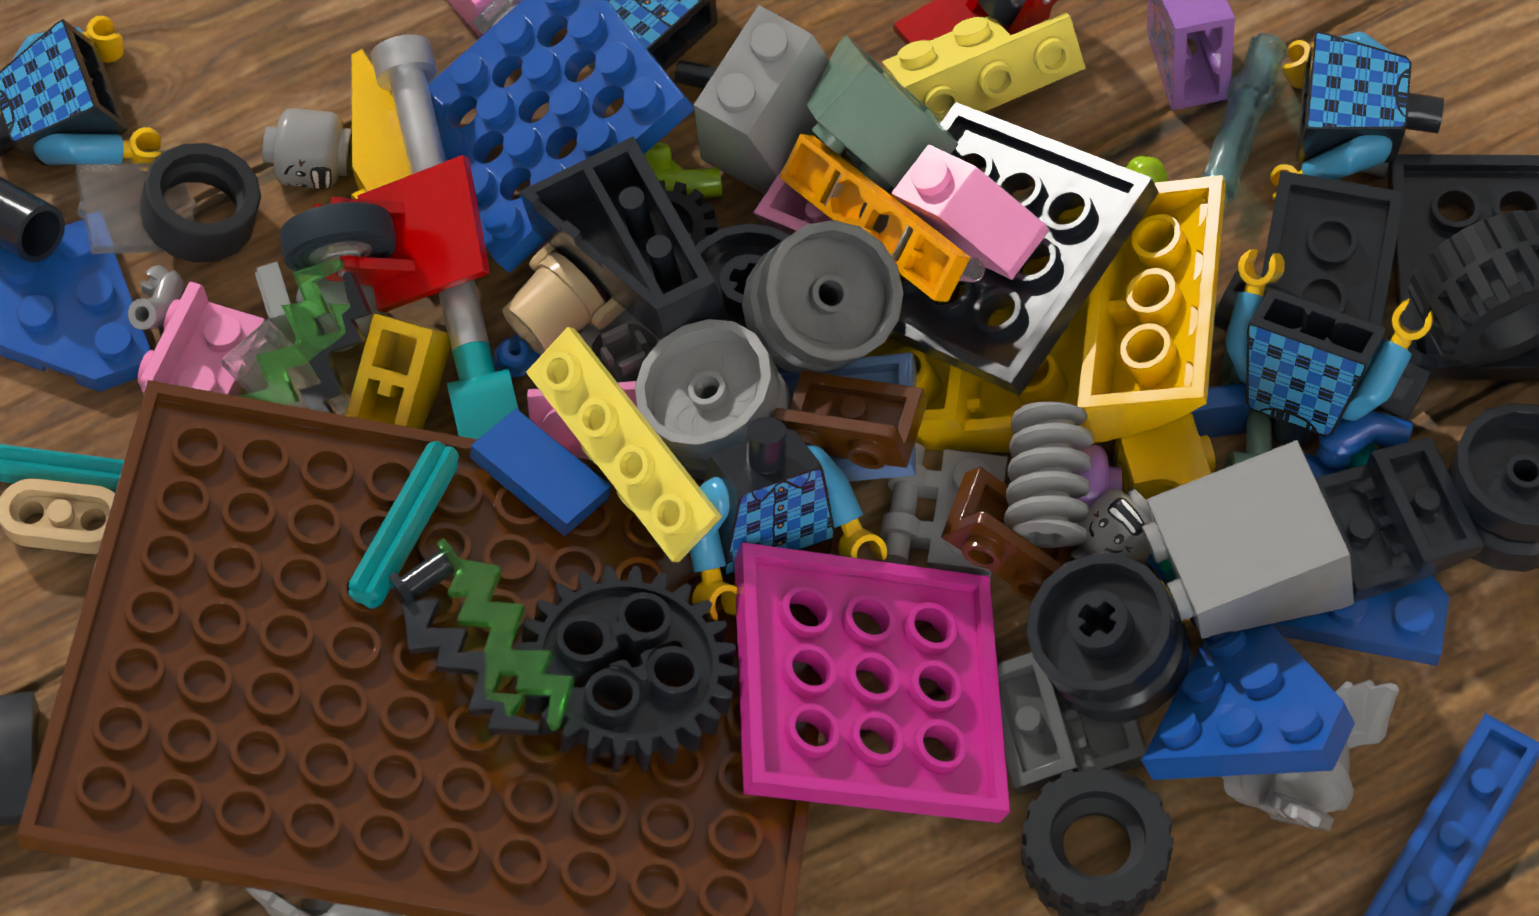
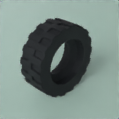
(1107, 795)

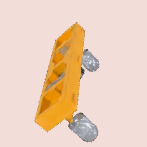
(854, 199)

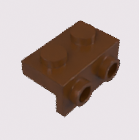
(856, 418)
(980, 532)

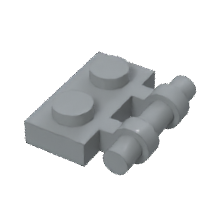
(905, 531)

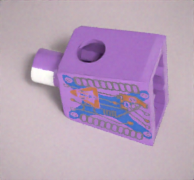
(1208, 72)

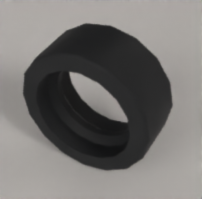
(208, 166)

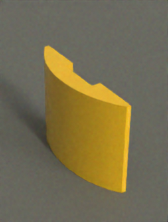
(1129, 353)

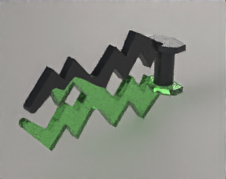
(310, 344)
(497, 659)

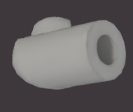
(164, 289)

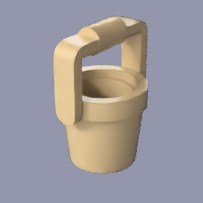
(556, 299)

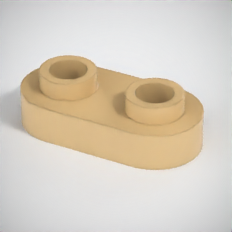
(65, 511)

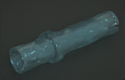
(1249, 97)

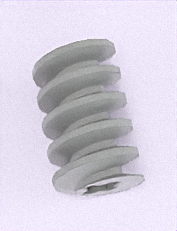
(1047, 475)

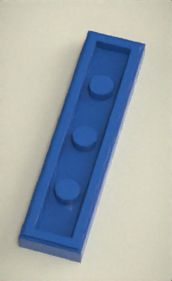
(1458, 823)

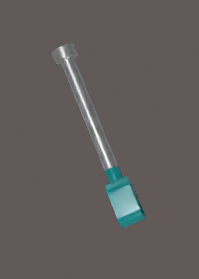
(481, 394)

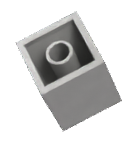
(760, 100)
(1251, 545)

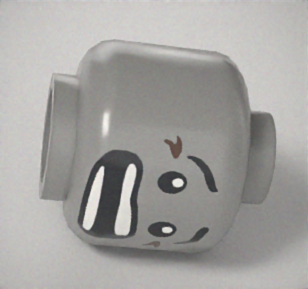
(308, 148)
(1116, 526)

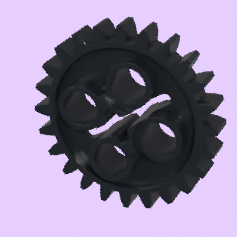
(629, 667)

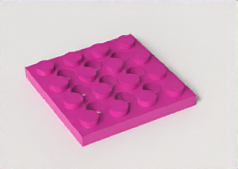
(844, 769)

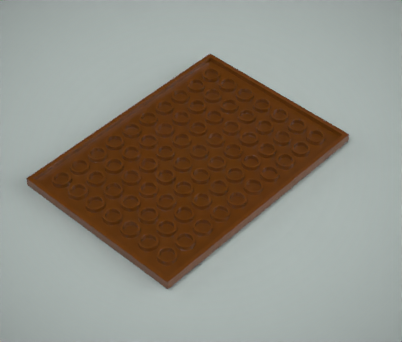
(286, 742)

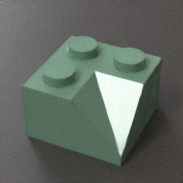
(873, 116)

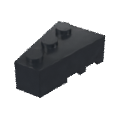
(626, 238)

